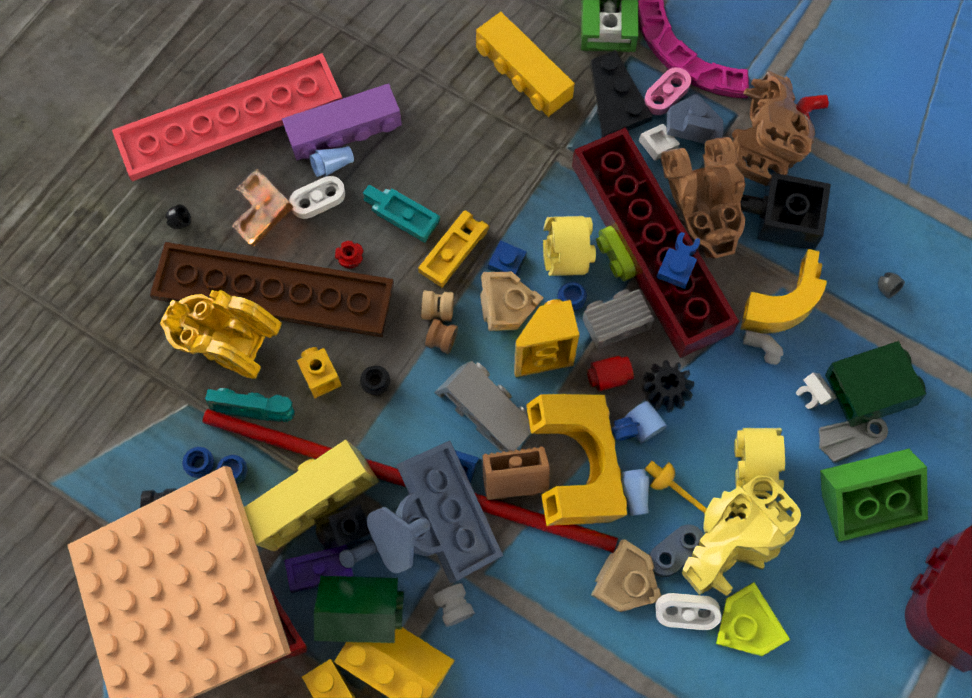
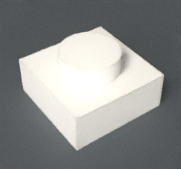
(656, 141)

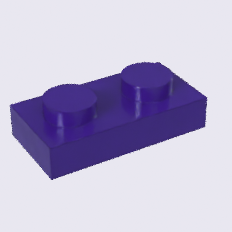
(305, 570)

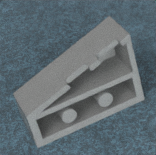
(487, 406)

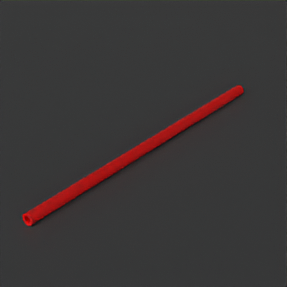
(392, 475)

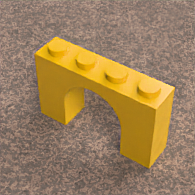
(588, 423)

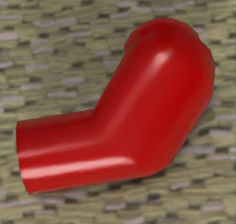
(811, 103)

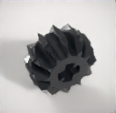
(657, 380)

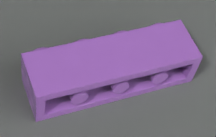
(342, 121)

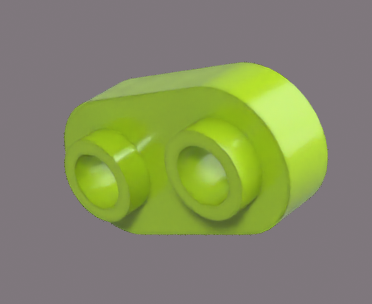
(621, 262)

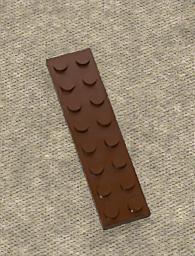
(282, 288)

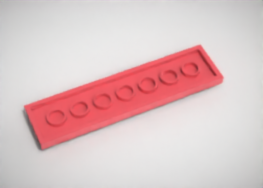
(224, 117)

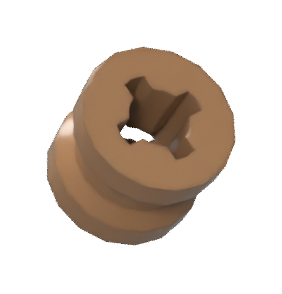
(441, 336)

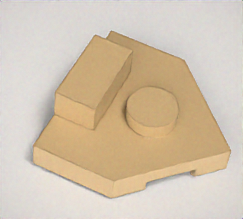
(506, 300)
(626, 579)

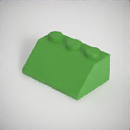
(875, 494)

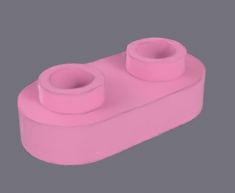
(665, 92)

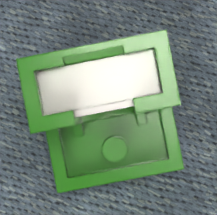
(595, 24)

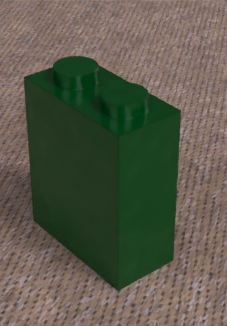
(875, 383)
(358, 609)

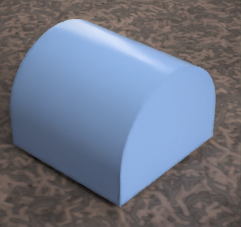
(649, 421)

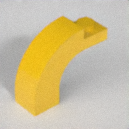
(780, 313)

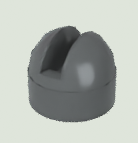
(890, 284)

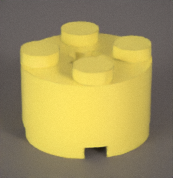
(568, 245)
(761, 454)

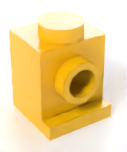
(321, 380)

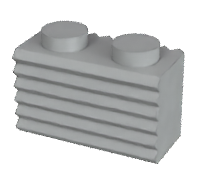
(617, 318)

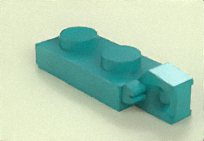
(402, 212)

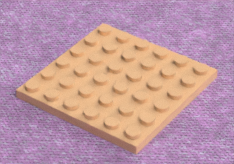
(178, 594)

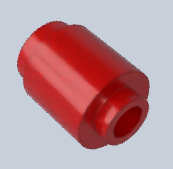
(610, 373)

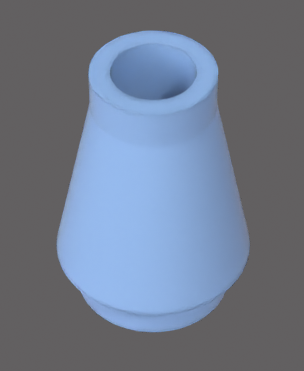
(330, 160)
(636, 490)

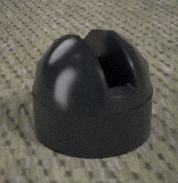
(178, 217)

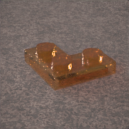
(266, 210)

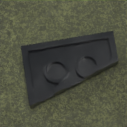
(616, 96)

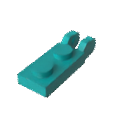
(250, 405)

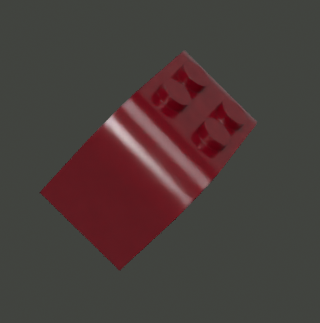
(942, 602)

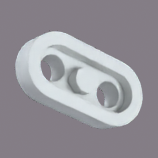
(316, 196)
(687, 611)

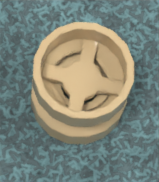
(430, 306)

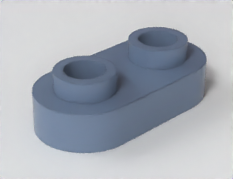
(676, 549)

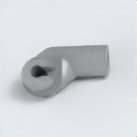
(767, 343)

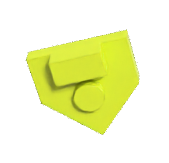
(750, 623)

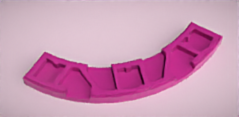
(674, 53)

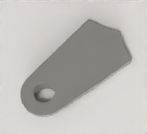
(842, 441)

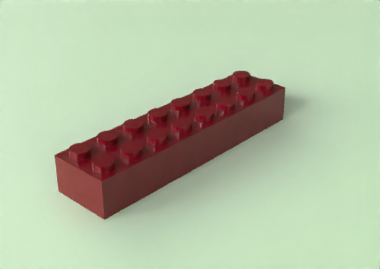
(648, 226)

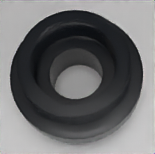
(372, 372)

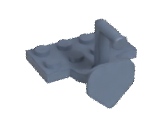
(443, 517)

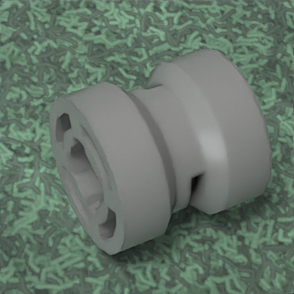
(453, 604)

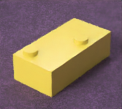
(308, 494)

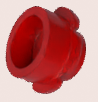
(349, 261)

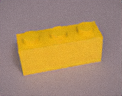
(547, 340)
(397, 669)

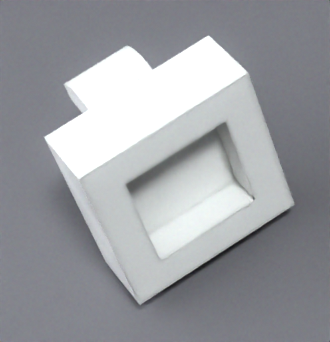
(819, 389)

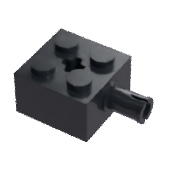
(790, 211)

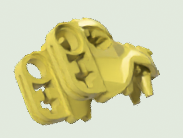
(748, 540)

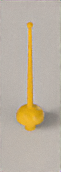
(664, 477)

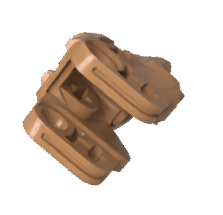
(778, 130)
(709, 195)

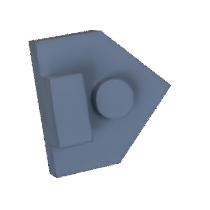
(694, 120)

